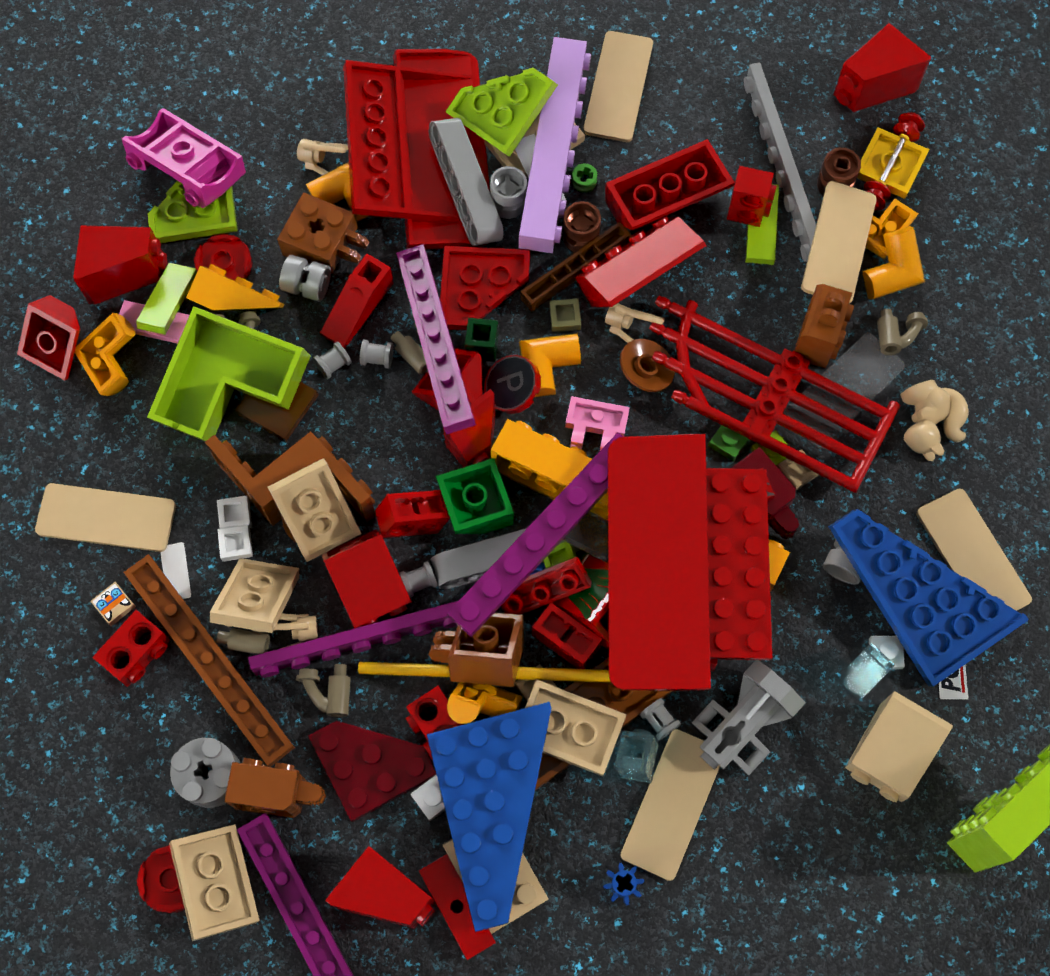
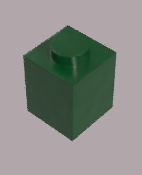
(482, 338)

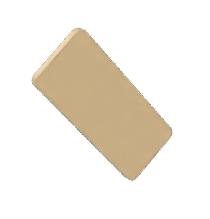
(618, 86)
(839, 238)
(105, 517)
(971, 547)
(670, 807)

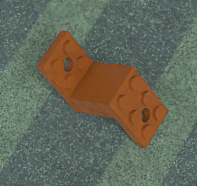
(300, 455)

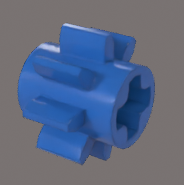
(614, 884)

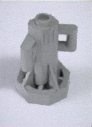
(761, 702)

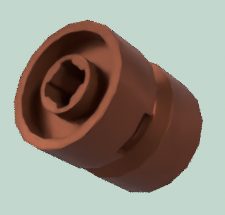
(839, 166)
(580, 225)

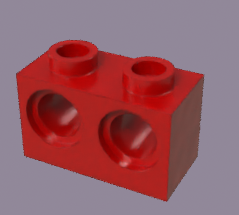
(751, 196)
(411, 514)
(566, 636)
(126, 643)
(436, 699)

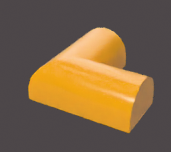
(333, 187)
(894, 218)
(903, 267)
(98, 350)
(551, 353)
(471, 699)

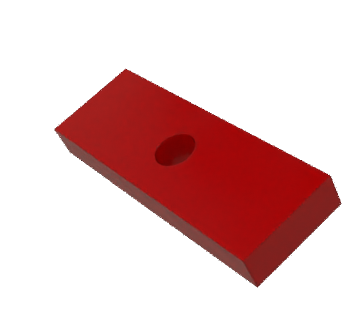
(556, 582)
(447, 888)

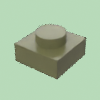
(565, 315)

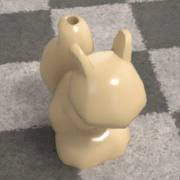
(931, 407)

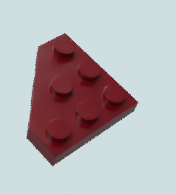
(369, 766)

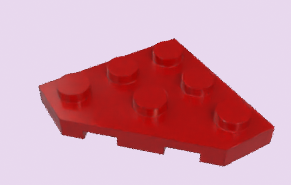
(479, 281)

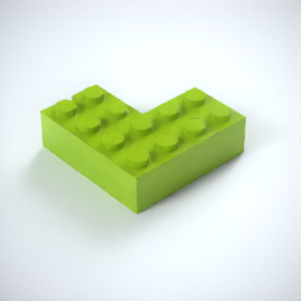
(215, 360)
(1006, 820)

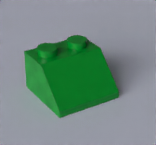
(476, 498)

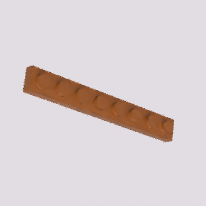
(209, 661)

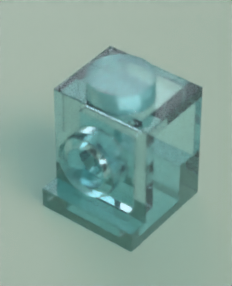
(867, 670)
(630, 746)

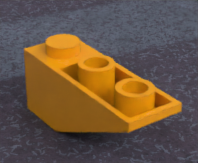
(221, 293)

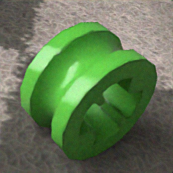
(578, 173)

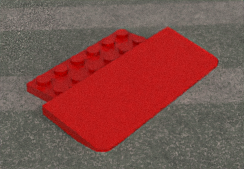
(390, 144)
(683, 564)

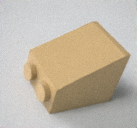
(897, 747)

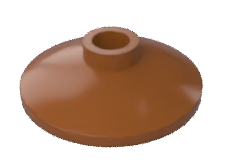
(640, 367)

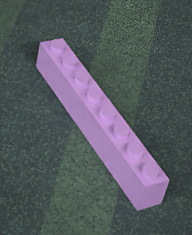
(552, 147)

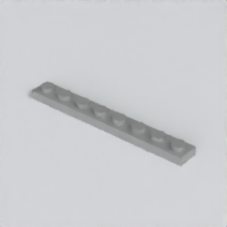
(781, 156)

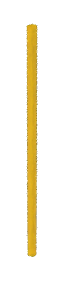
(523, 673)

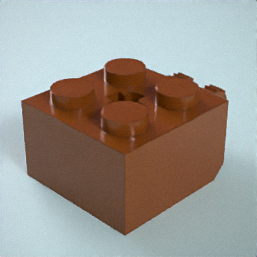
(321, 233)
(824, 325)
(487, 656)
(270, 790)

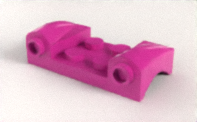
(186, 155)

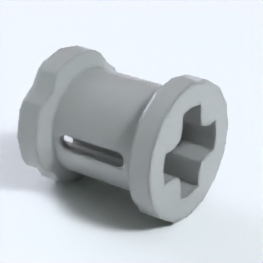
(376, 354)
(332, 360)
(418, 579)
(660, 719)

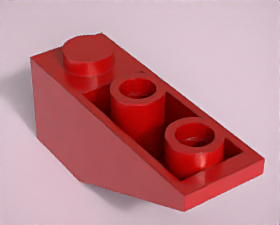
(357, 300)

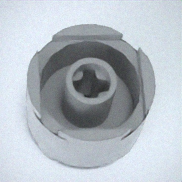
(189, 765)

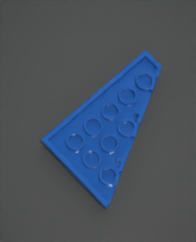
(930, 608)
(488, 793)

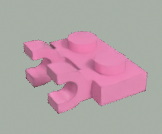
(597, 418)

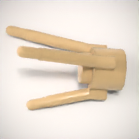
(314, 151)
(622, 317)
(302, 627)

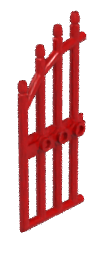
(773, 398)

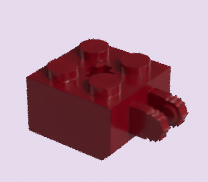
(779, 515)

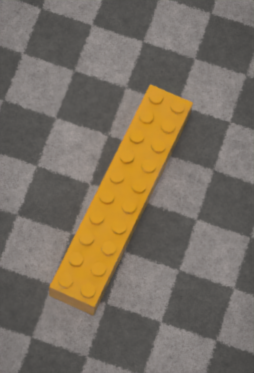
(549, 467)

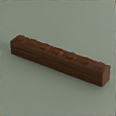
(565, 273)

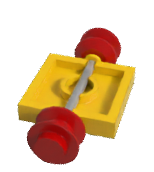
(893, 159)

